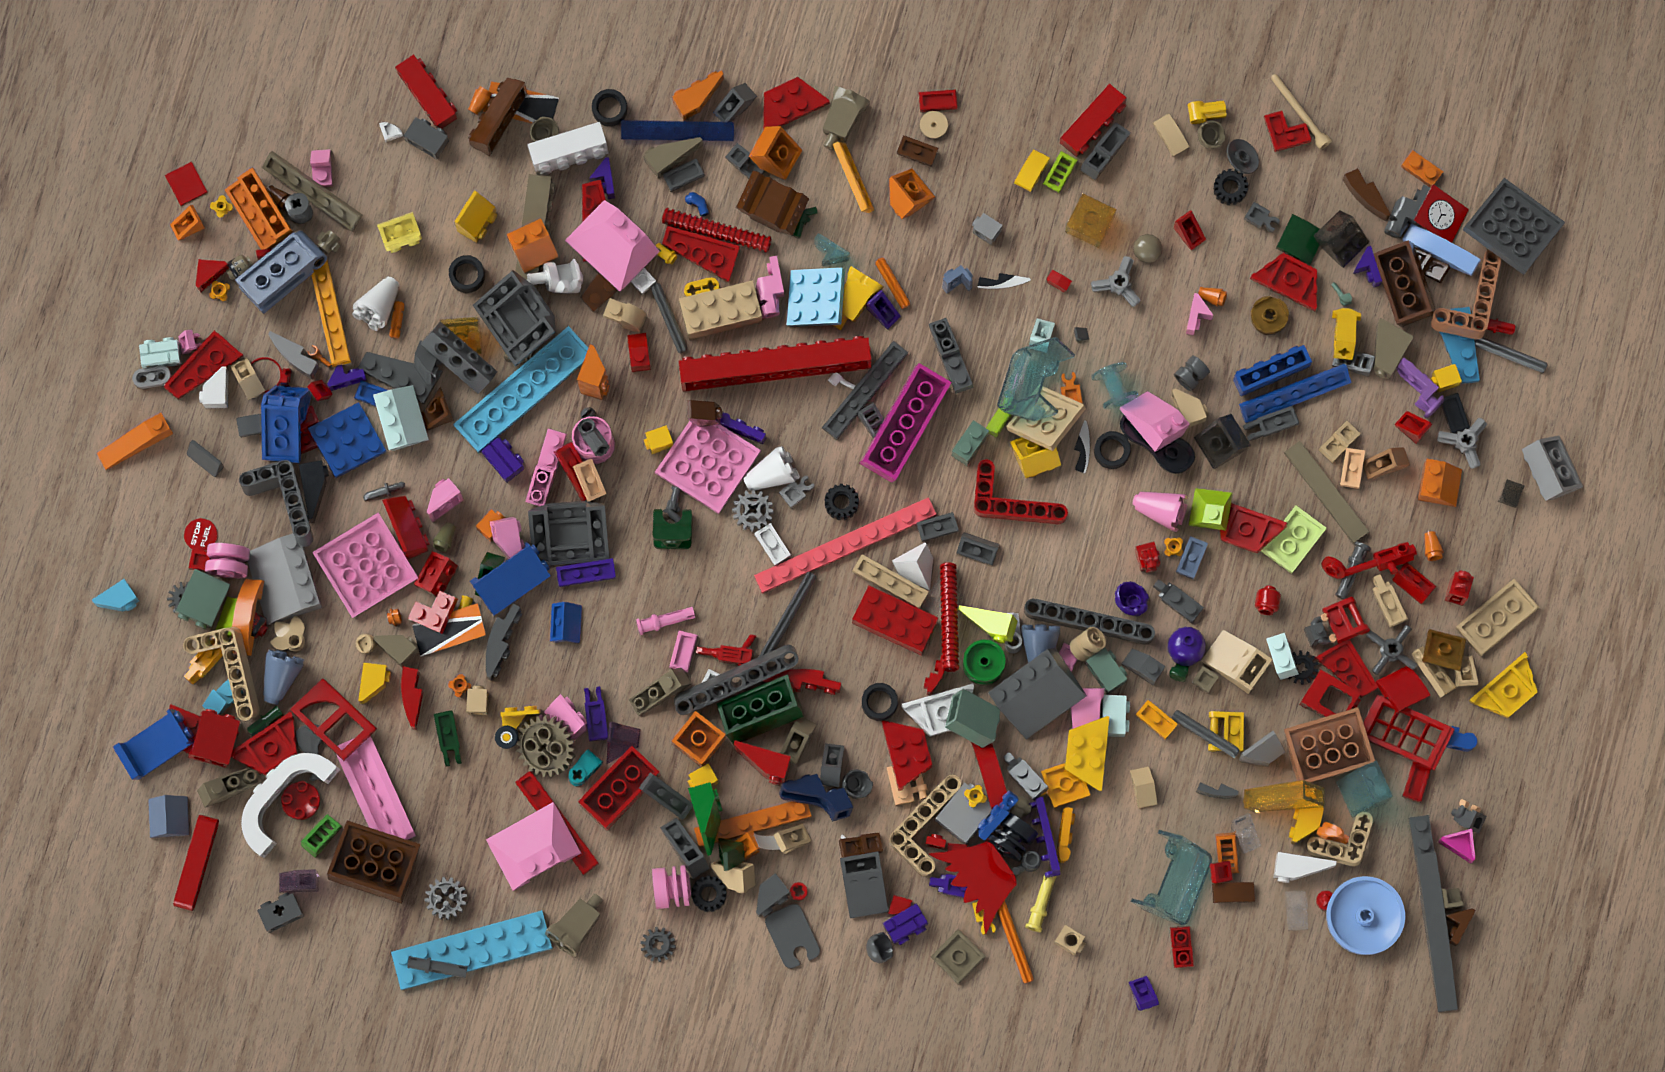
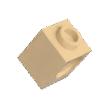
(477, 701)
(1061, 940)

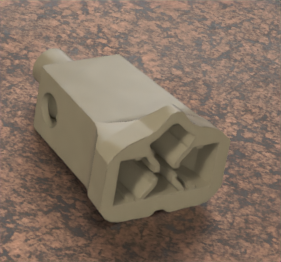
(843, 115)
(575, 925)

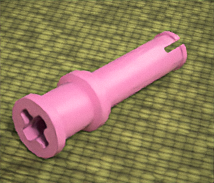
(655, 622)

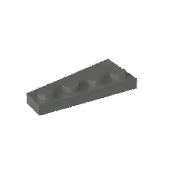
(397, 374)

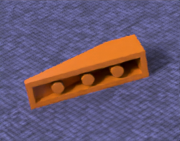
(135, 441)

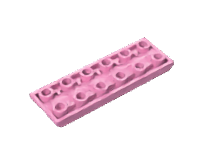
(375, 791)

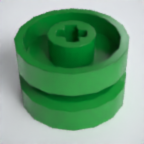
(980, 673)

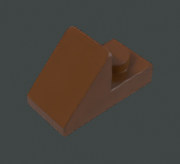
(1462, 920)

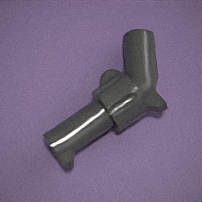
(672, 505)

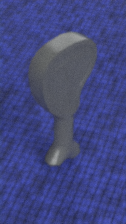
(308, 743)

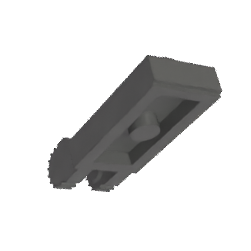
(1273, 423)

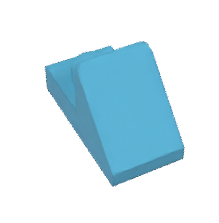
(220, 699)

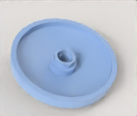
(1365, 915)

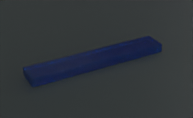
(677, 130)

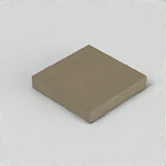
(958, 956)

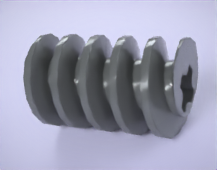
(299, 208)

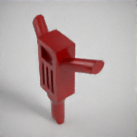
(730, 654)

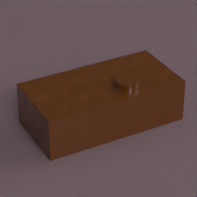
(1404, 283)

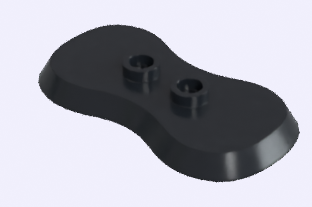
(1172, 458)

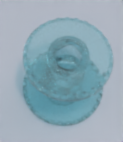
(1114, 385)

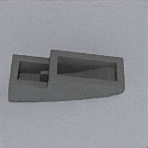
(1105, 151)

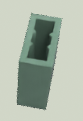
(202, 599)
(973, 718)

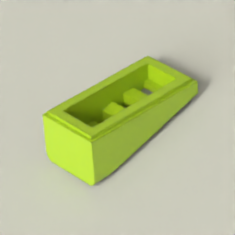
(1062, 155)

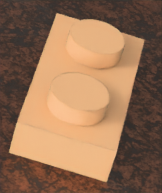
(1352, 468)
(589, 480)

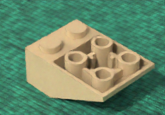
(1237, 661)

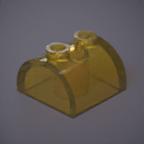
(466, 329)

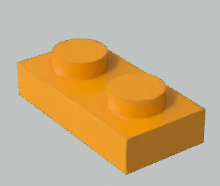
(1156, 719)

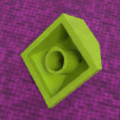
(1210, 509)

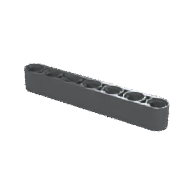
(1081, 614)
(730, 687)

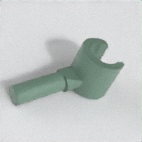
(1345, 299)

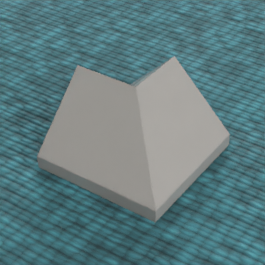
(1263, 751)

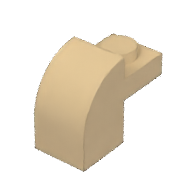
(627, 315)

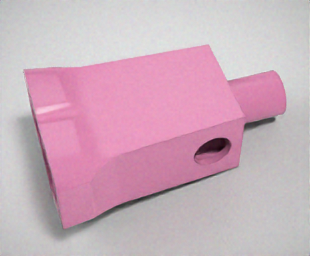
(1088, 708)

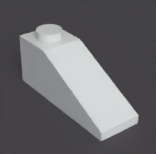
(1295, 866)

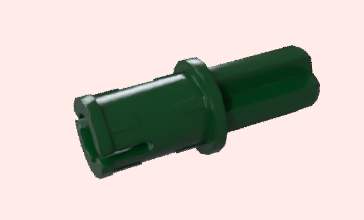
(265, 721)

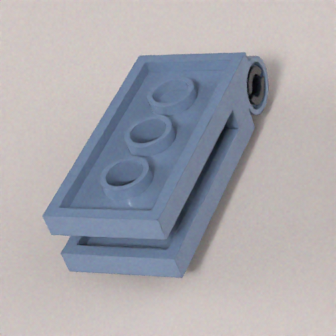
(281, 270)

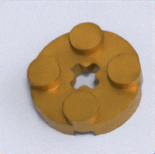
(1273, 305)

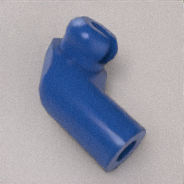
(694, 198)

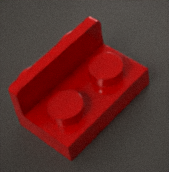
(436, 574)

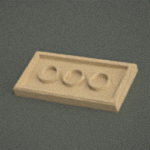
(1497, 617)

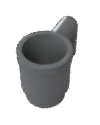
(1029, 862)

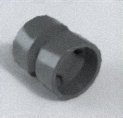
(1191, 373)

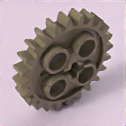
(557, 735)

